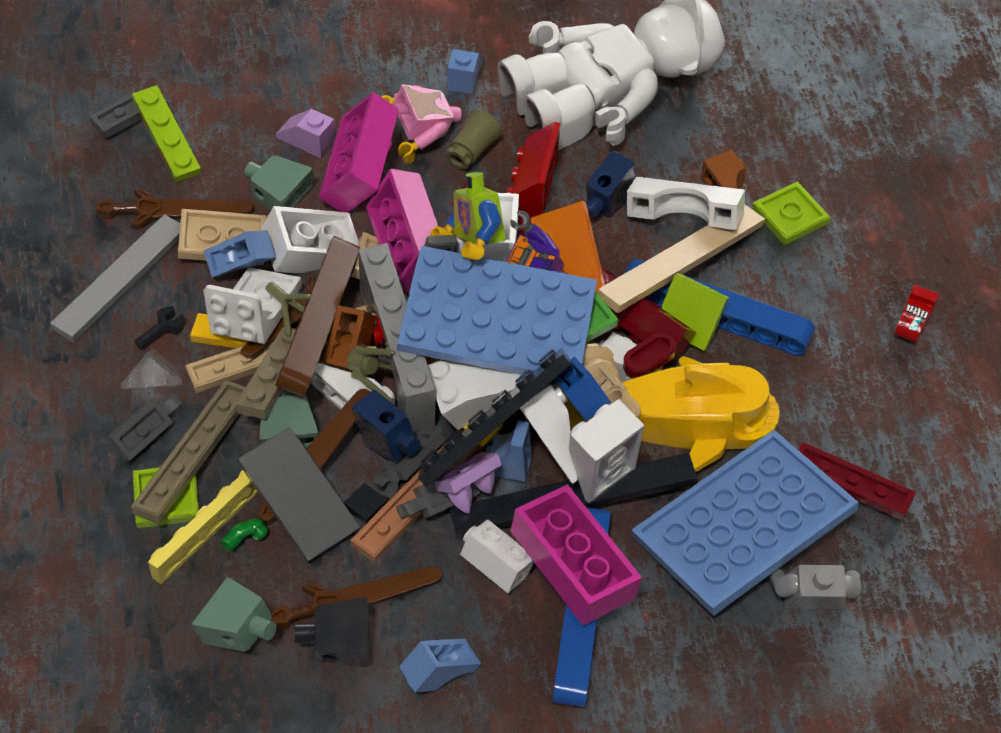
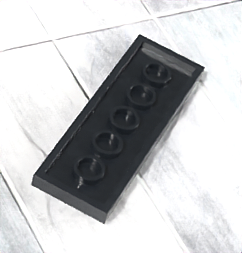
(483, 423)

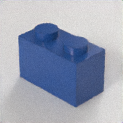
(581, 389)

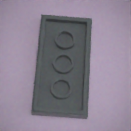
(298, 494)

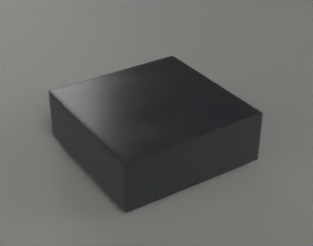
(365, 503)

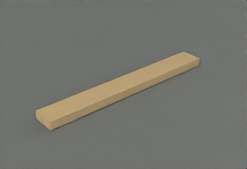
(676, 259)
(231, 365)

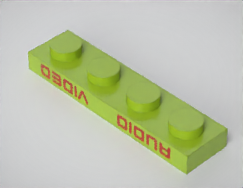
(166, 134)

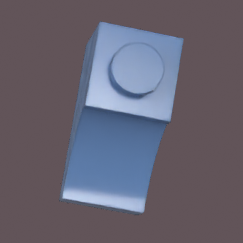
(239, 253)
(514, 452)
(437, 662)

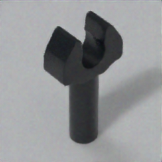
(163, 325)

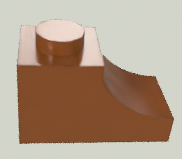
(724, 170)
(349, 329)

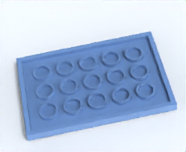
(493, 312)
(744, 521)

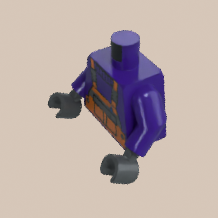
(534, 247)

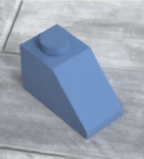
(463, 71)

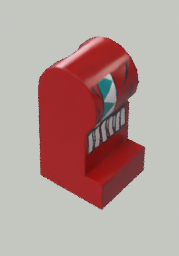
(916, 313)

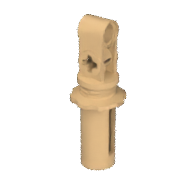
(601, 365)

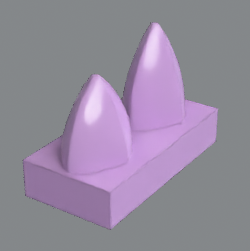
(458, 480)

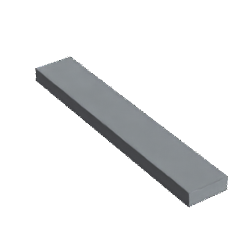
(117, 279)

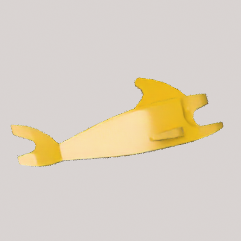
(701, 408)

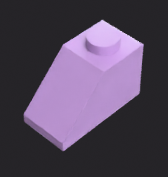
(309, 132)

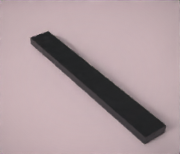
(643, 480)

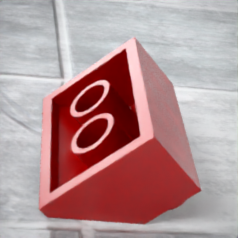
(536, 169)

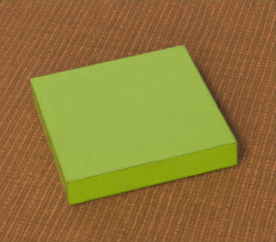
(791, 213)
(696, 307)
(183, 509)

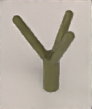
(285, 300)

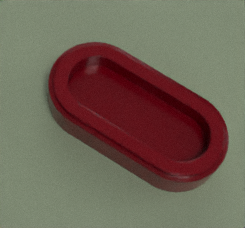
(649, 355)

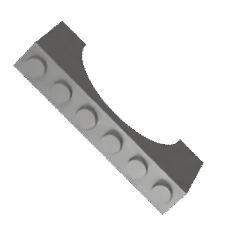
(384, 294)

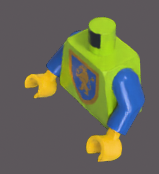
(475, 217)

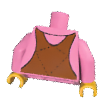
(423, 116)

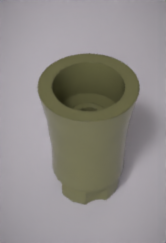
(475, 136)

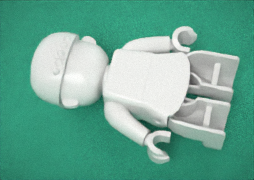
(608, 71)

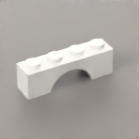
(655, 197)

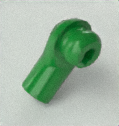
(243, 529)

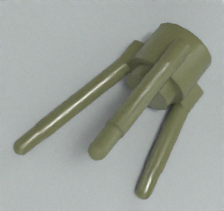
(364, 362)

